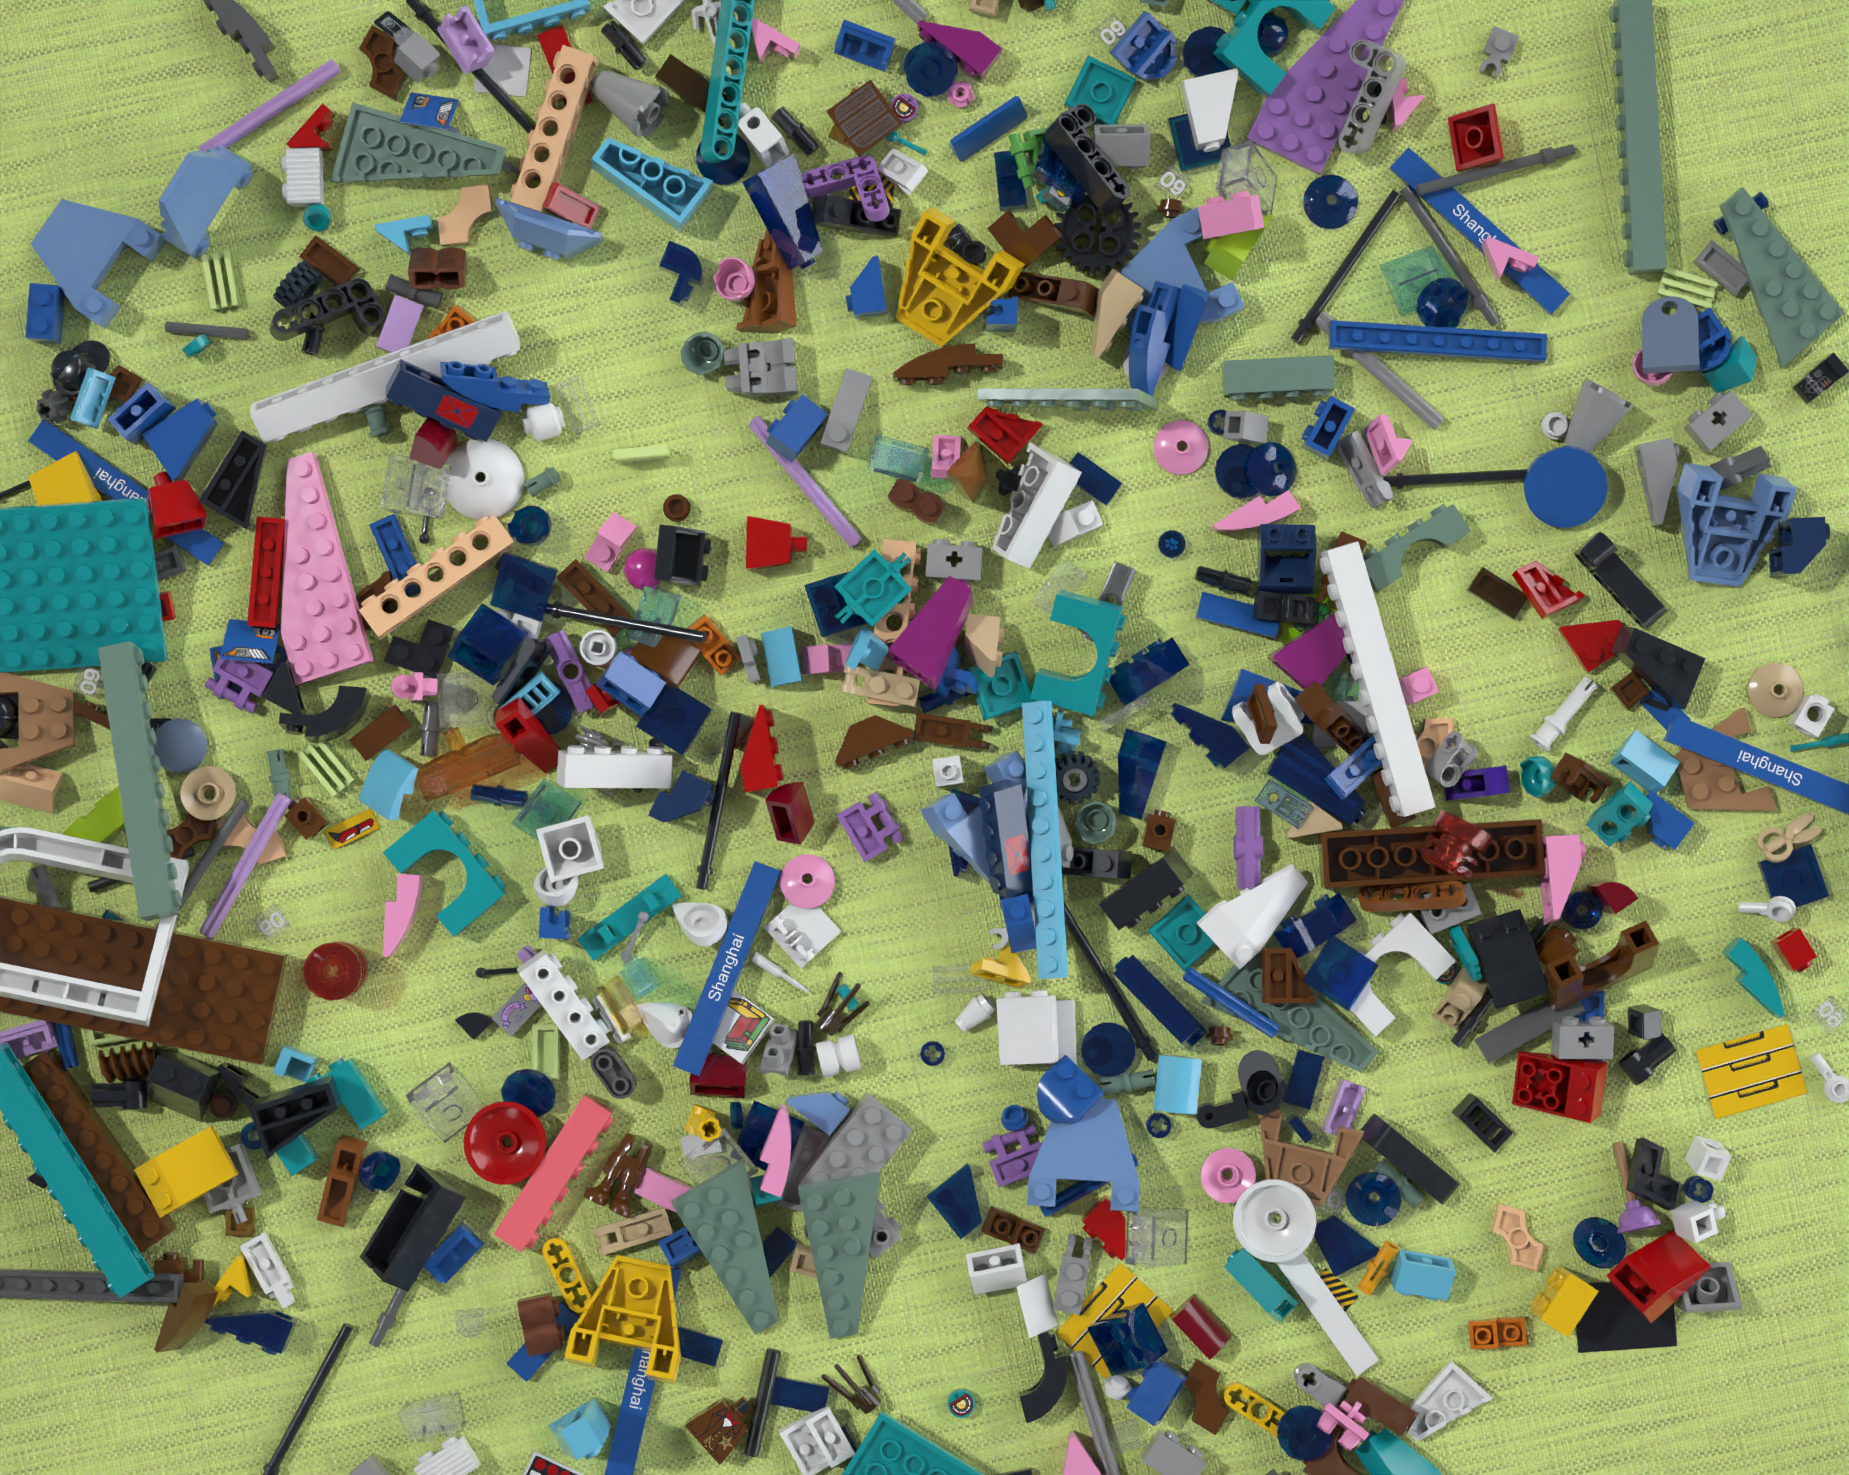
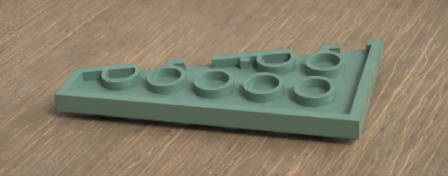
(385, 149)
(1782, 285)
(1073, 398)
(1305, 1024)
(727, 1232)
(839, 1233)

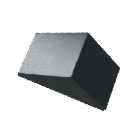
(284, 692)

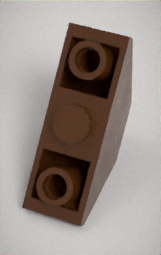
(869, 739)

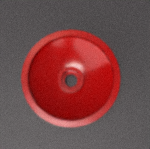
(486, 1147)

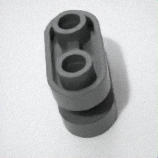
(613, 1072)

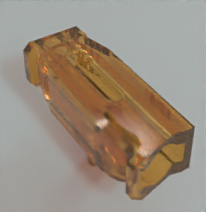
(465, 764)

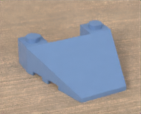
(198, 195)
(81, 248)
(1169, 262)
(1728, 531)
(964, 830)
(1087, 1152)

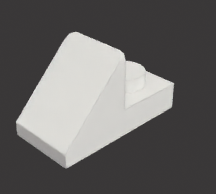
(902, 170)
(1075, 523)

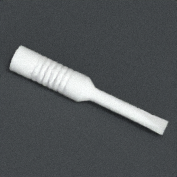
(775, 970)

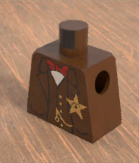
(720, 1426)

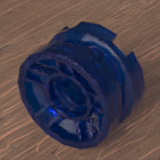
(1589, 917)

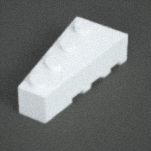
(1035, 505)

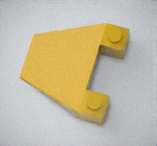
(942, 288)
(631, 1310)

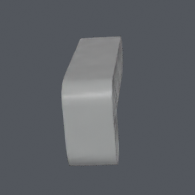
(1366, 97)

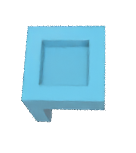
(295, 1064)

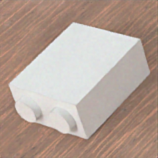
(1027, 1028)

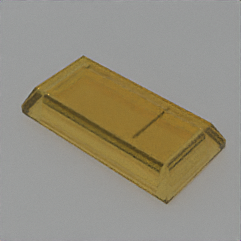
(620, 1005)

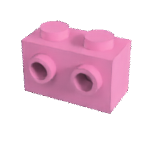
(1230, 216)

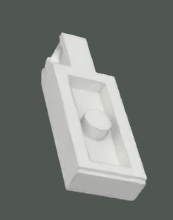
(269, 1269)

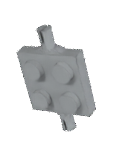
(237, 1189)

